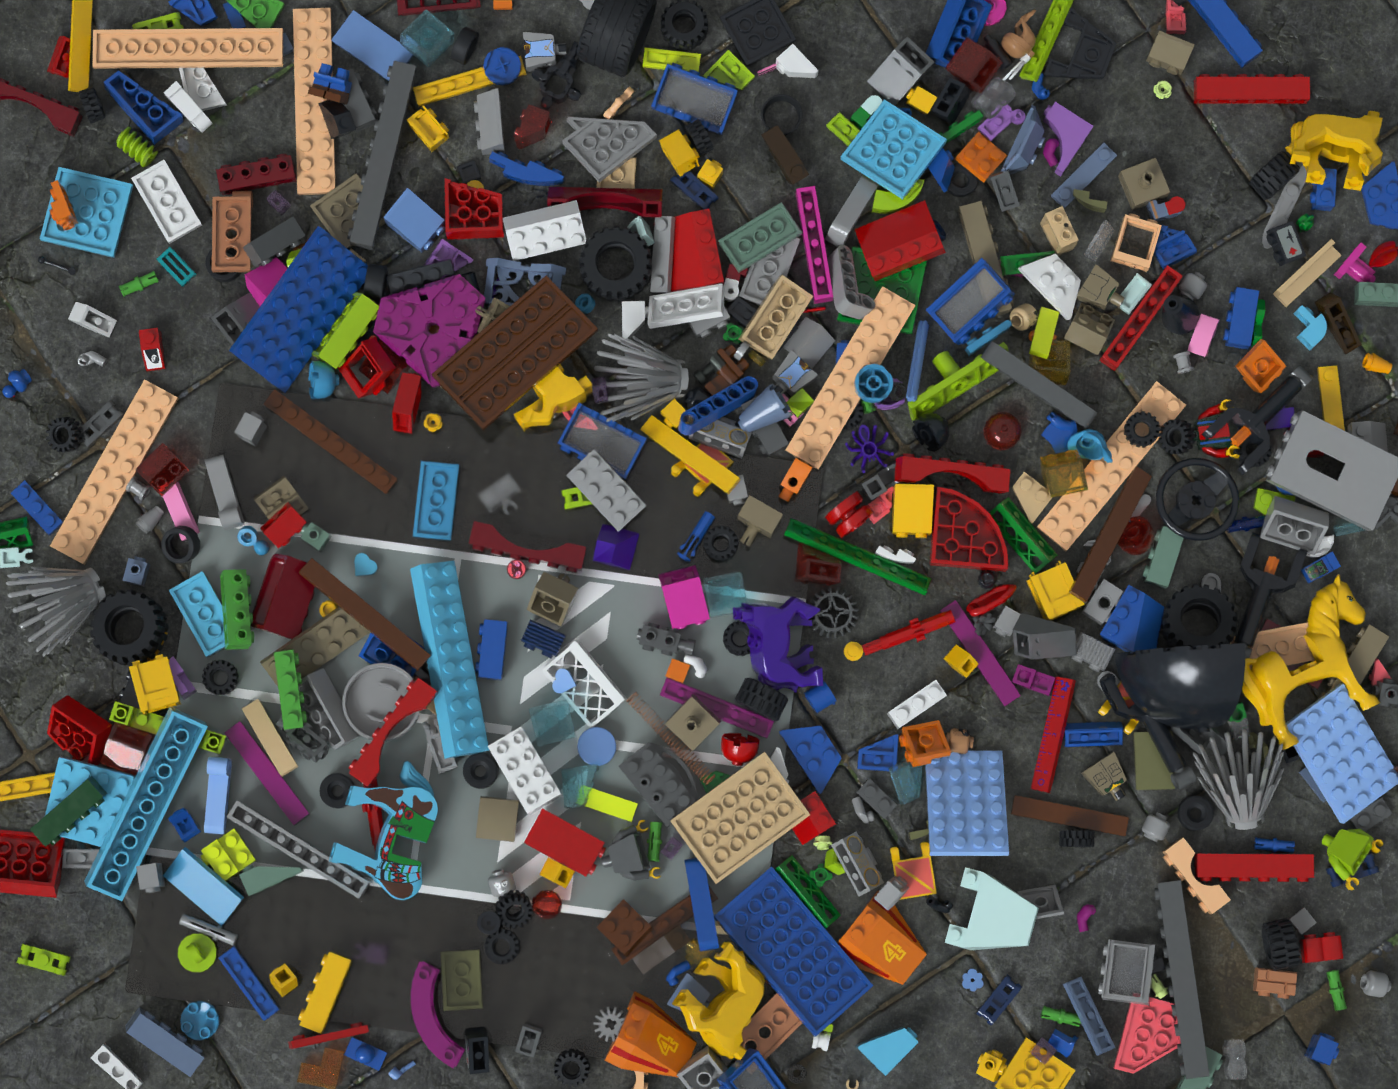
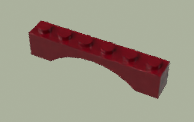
(62, 118)
(638, 201)
(487, 537)

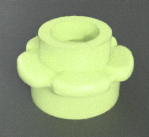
(1166, 86)
(822, 842)

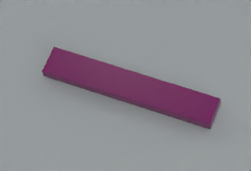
(980, 652)
(722, 709)
(266, 773)

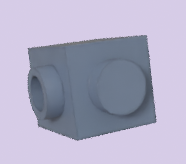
(136, 571)

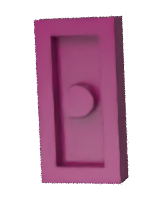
(1356, 267)

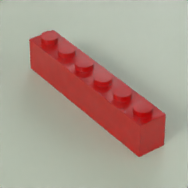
(1251, 89)
(1140, 318)
(1254, 866)

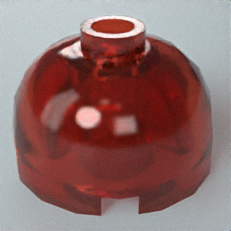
(1001, 439)
(1137, 536)

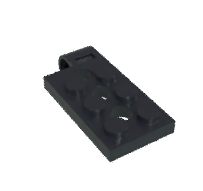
(433, 272)

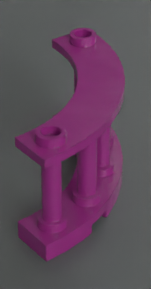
(426, 1018)

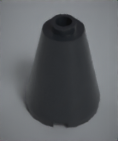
(1179, 315)

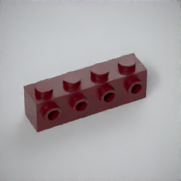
(257, 174)

